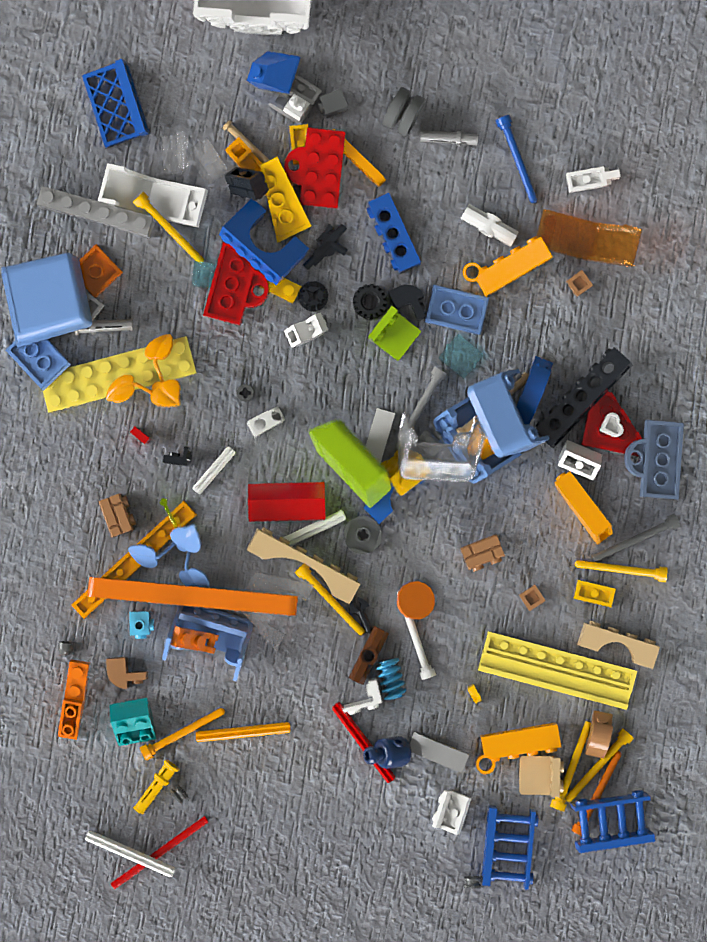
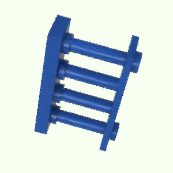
(623, 838)
(492, 855)

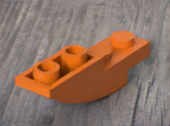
(74, 699)

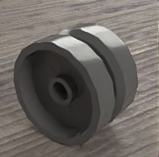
(401, 110)

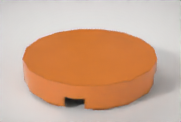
(415, 600)

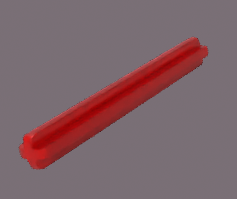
(359, 737)

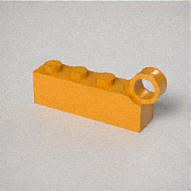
(512, 267)
(517, 742)

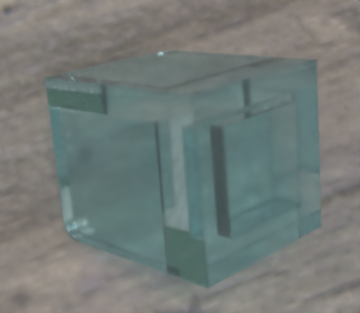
(203, 274)

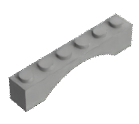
(96, 211)

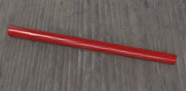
(161, 851)

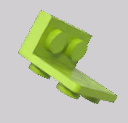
(394, 334)

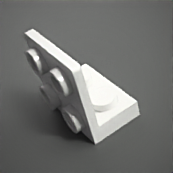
(372, 703)

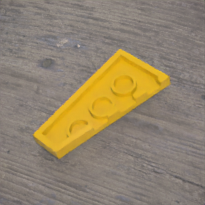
(283, 202)

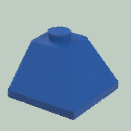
(274, 72)

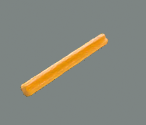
(241, 732)

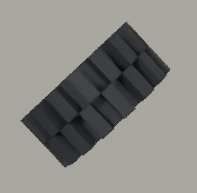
(369, 290)

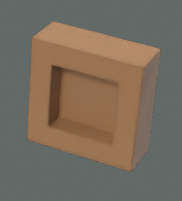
(579, 283)
(532, 597)

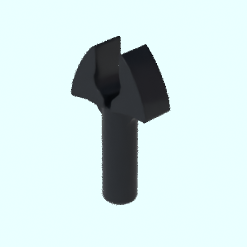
(362, 615)

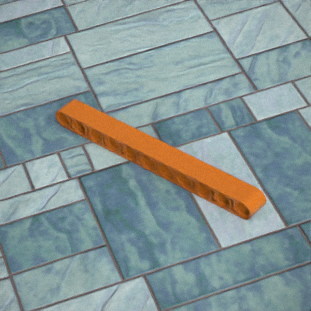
(192, 596)

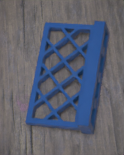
(131, 98)

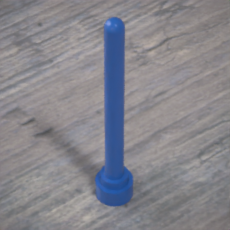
(504, 124)

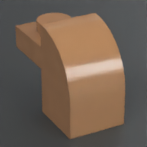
(118, 673)
(599, 735)

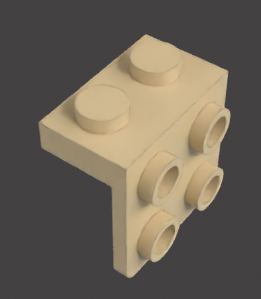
(540, 775)

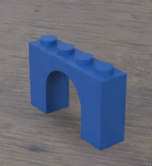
(272, 265)

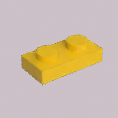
(298, 137)
(284, 289)
(594, 593)

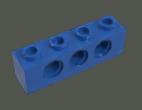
(385, 204)

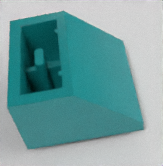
(132, 721)

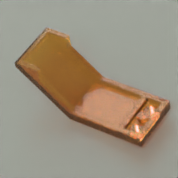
(589, 239)

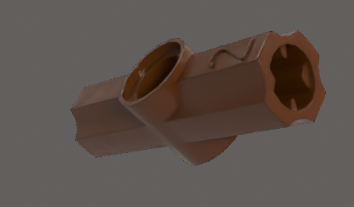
(363, 667)

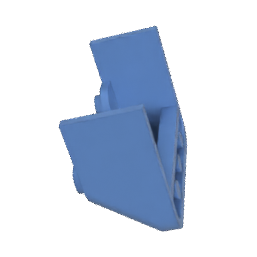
(500, 415)
(232, 630)

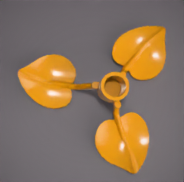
(163, 392)

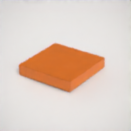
(98, 271)

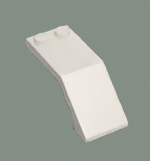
(172, 200)

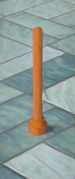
(600, 788)

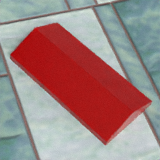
(286, 501)

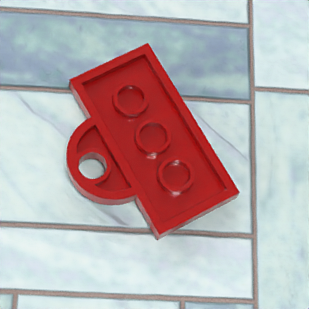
(318, 167)
(234, 287)

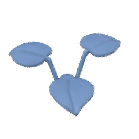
(186, 540)

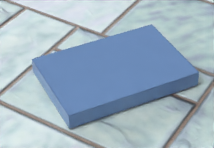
(457, 309)
(39, 361)

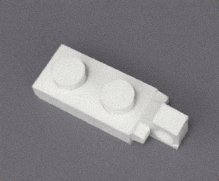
(591, 178)

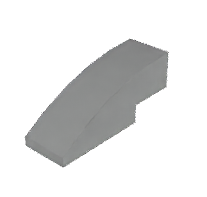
(438, 752)

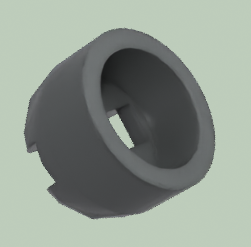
(65, 648)

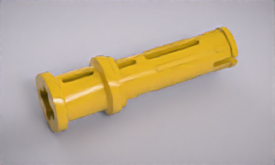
(160, 779)

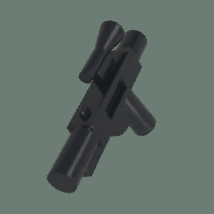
(328, 247)

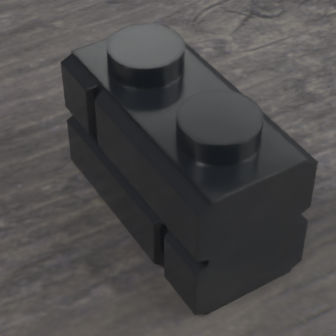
(246, 183)

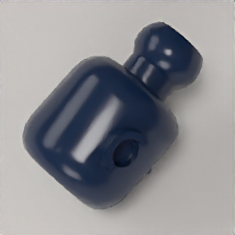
(389, 752)

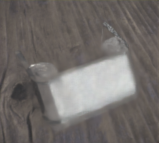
(437, 460)

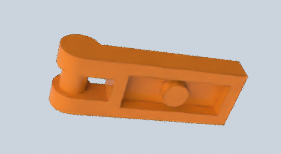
(194, 639)

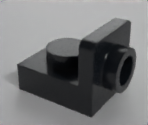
(175, 459)

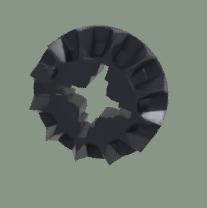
(313, 305)

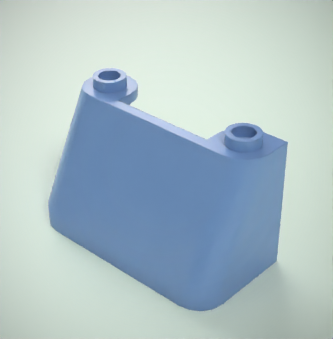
(457, 417)

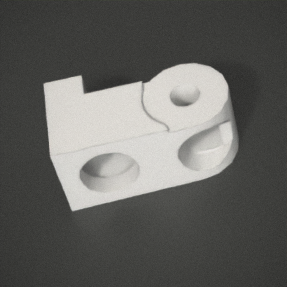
(265, 421)

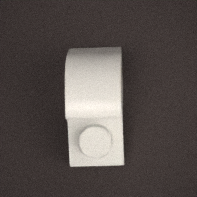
(306, 330)

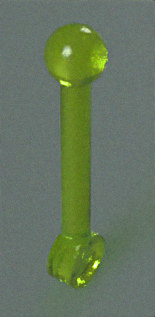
(163, 502)

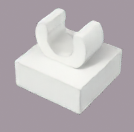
(296, 107)

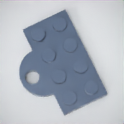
(658, 459)

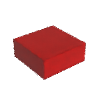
(140, 435)

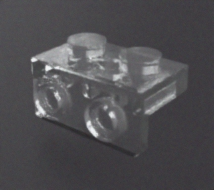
(174, 154)

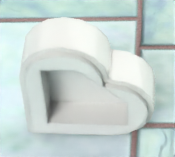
(611, 425)

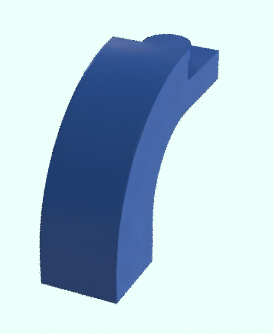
(533, 389)

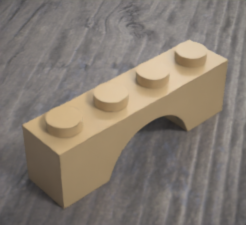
(641, 652)

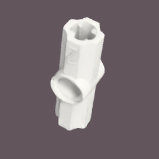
(489, 225)

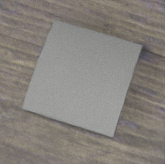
(302, 89)

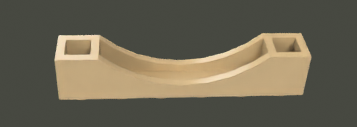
(268, 547)

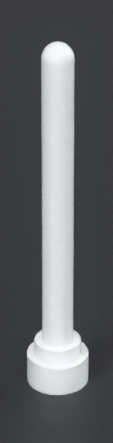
(426, 670)

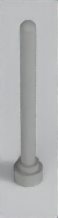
(437, 376)

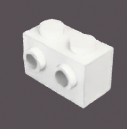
(580, 460)

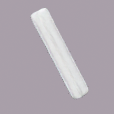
(213, 470)

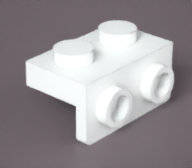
(451, 811)

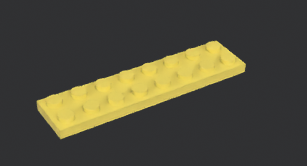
(92, 379)

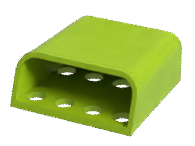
(351, 461)

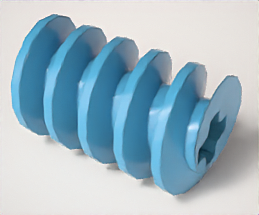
(391, 678)

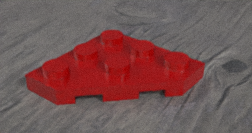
(596, 439)

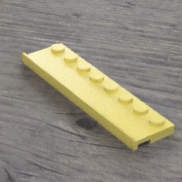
(557, 670)

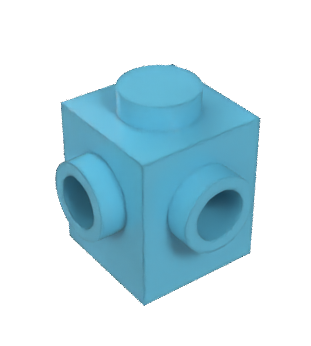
(141, 624)

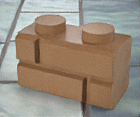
(117, 514)
(482, 552)

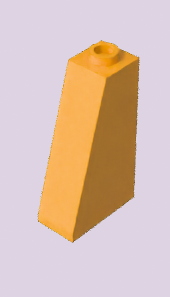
(583, 507)

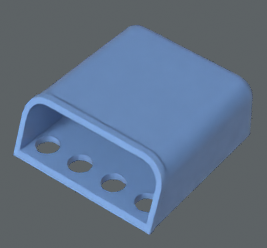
(46, 298)

